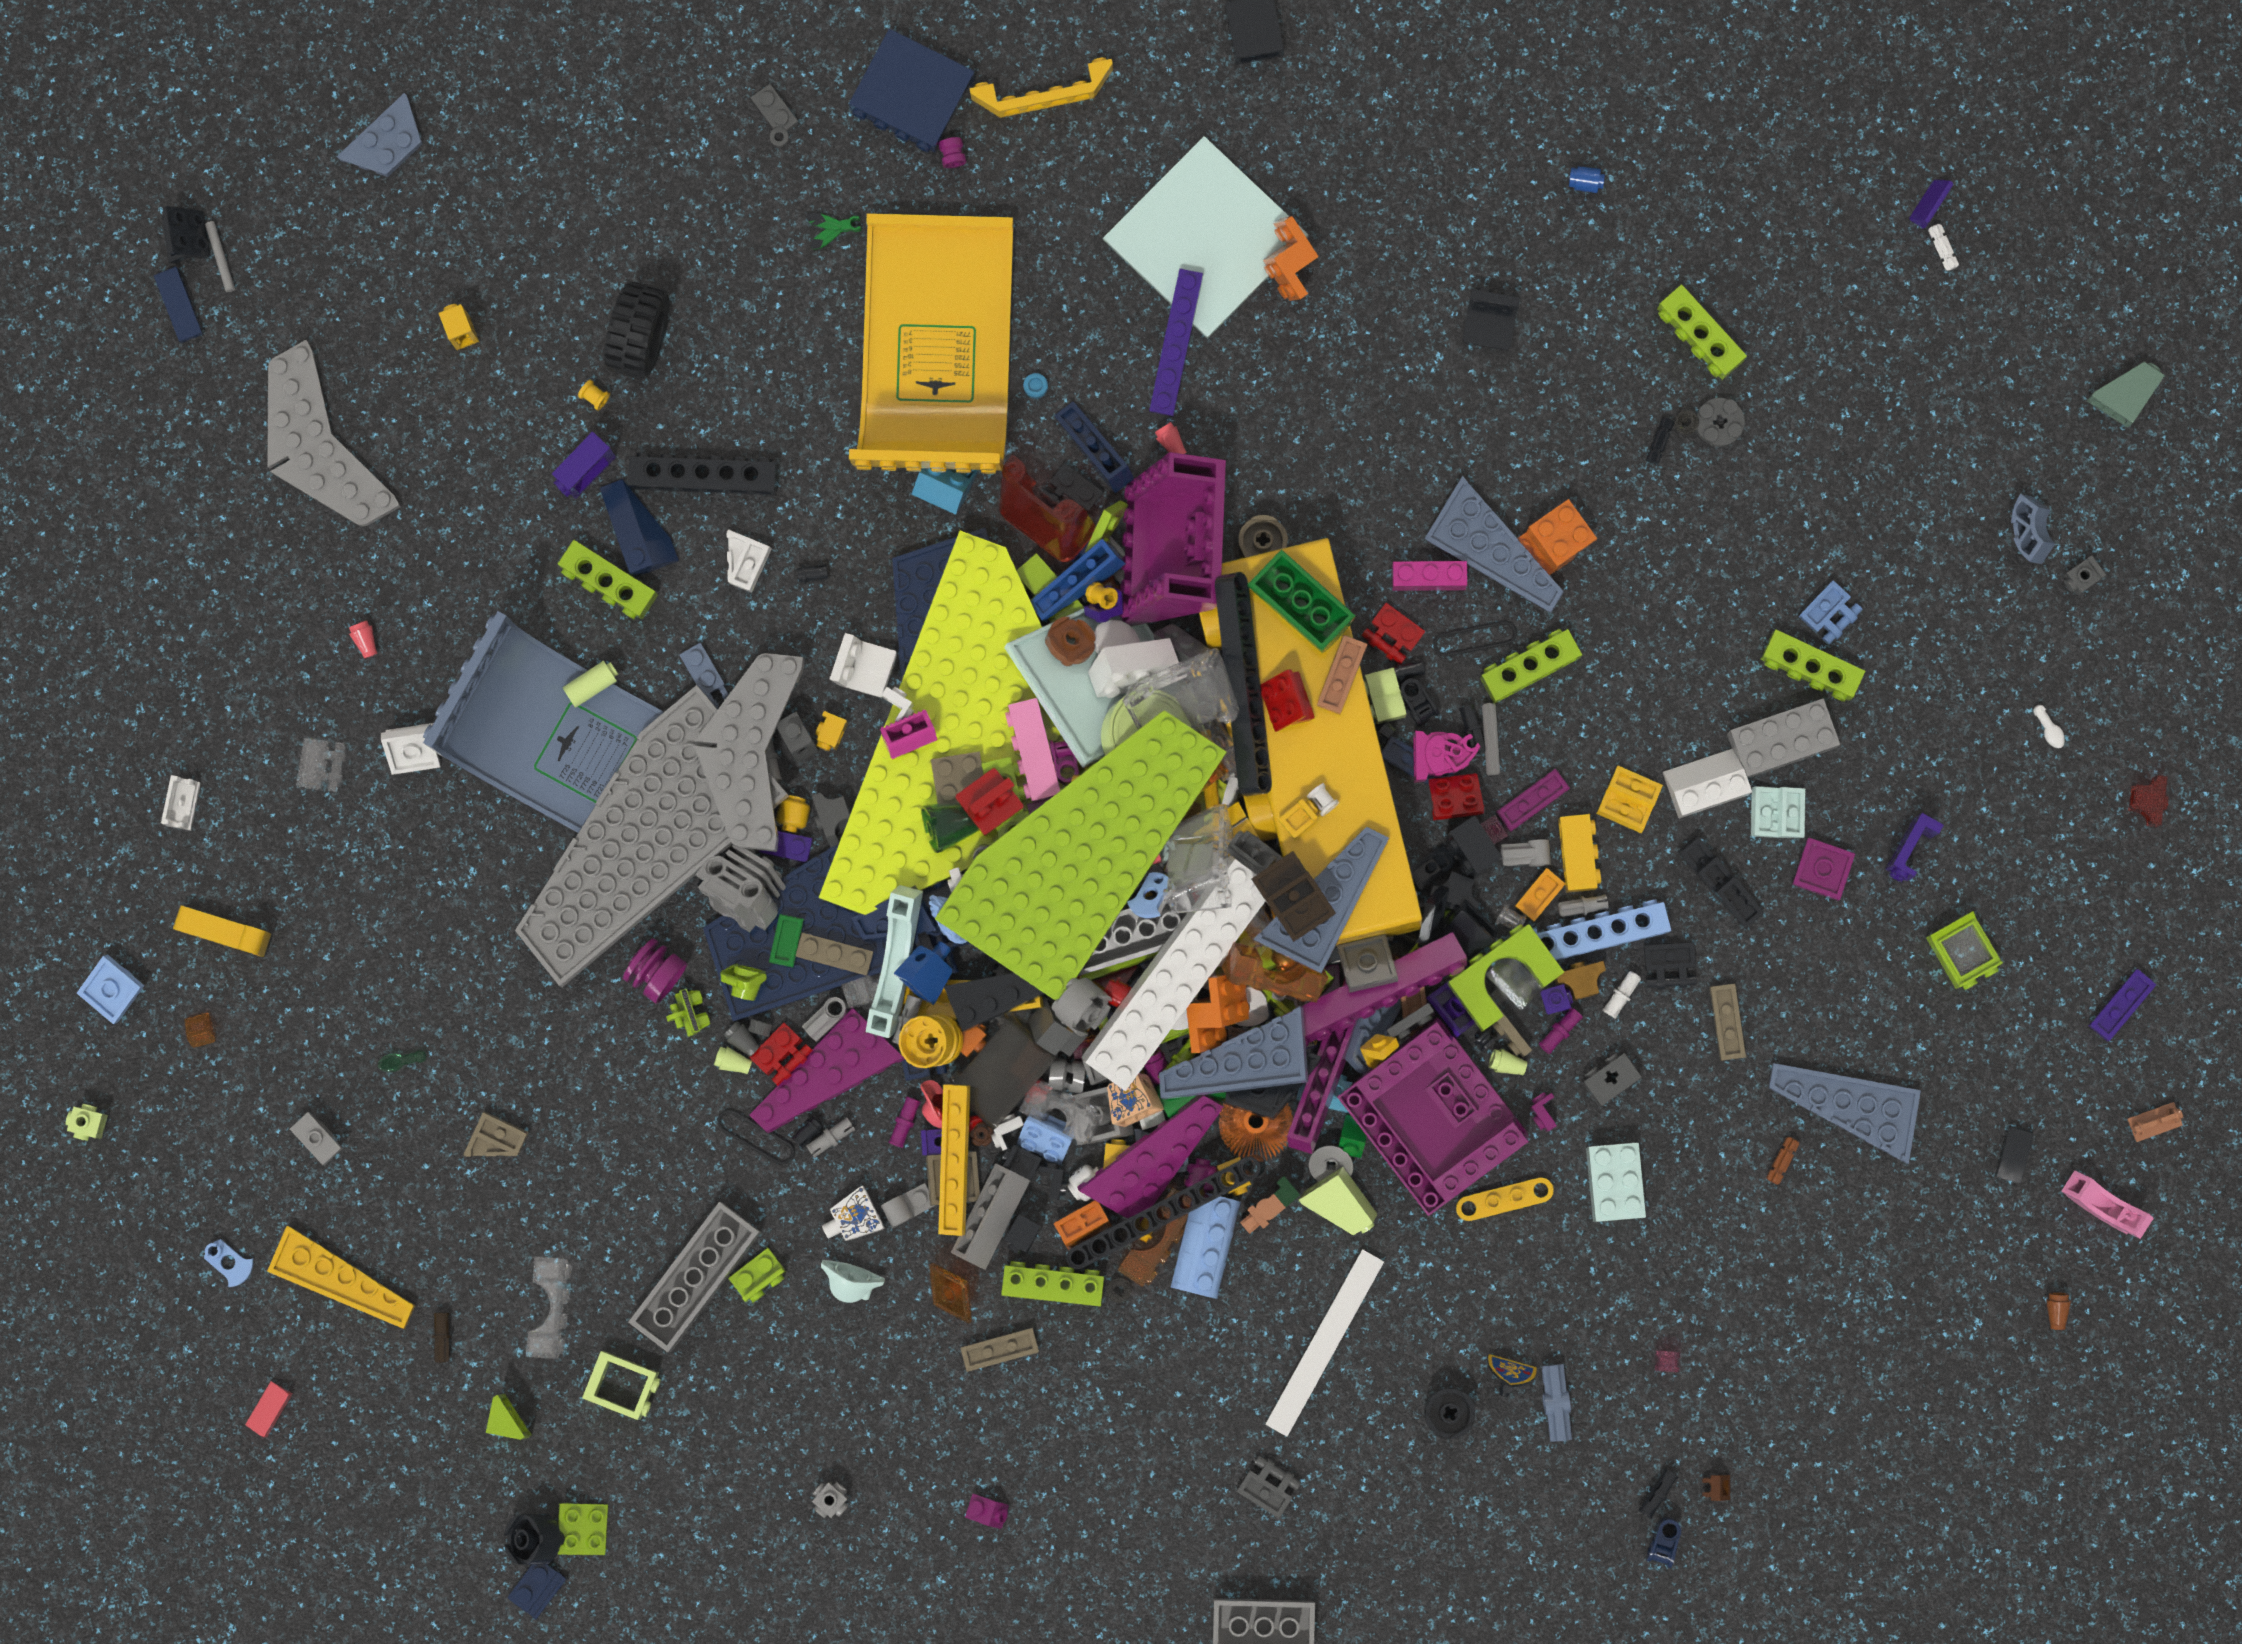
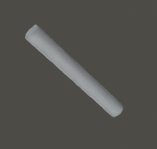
(219, 256)

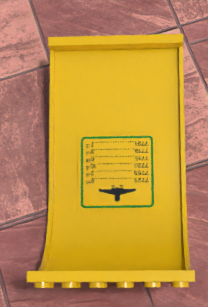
(936, 343)

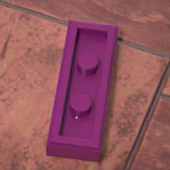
(1532, 800)

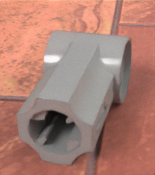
(1533, 853)
(824, 1020)

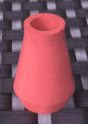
(1170, 439)
(363, 638)

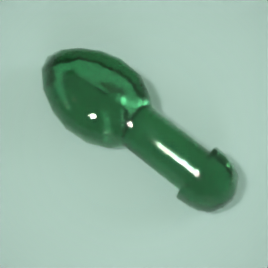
(394, 1062)

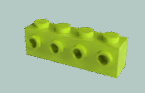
(1053, 1285)

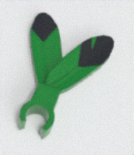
(832, 228)

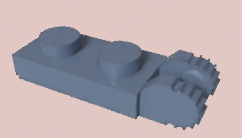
(704, 672)

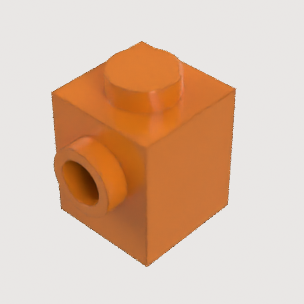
(973, 1040)

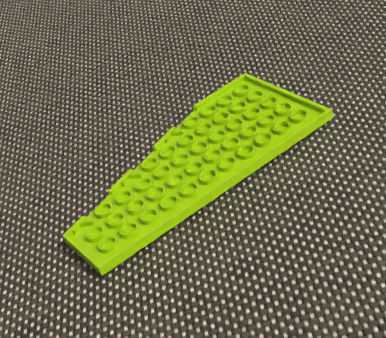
(1068, 868)

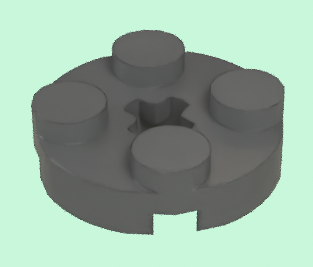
(1731, 429)

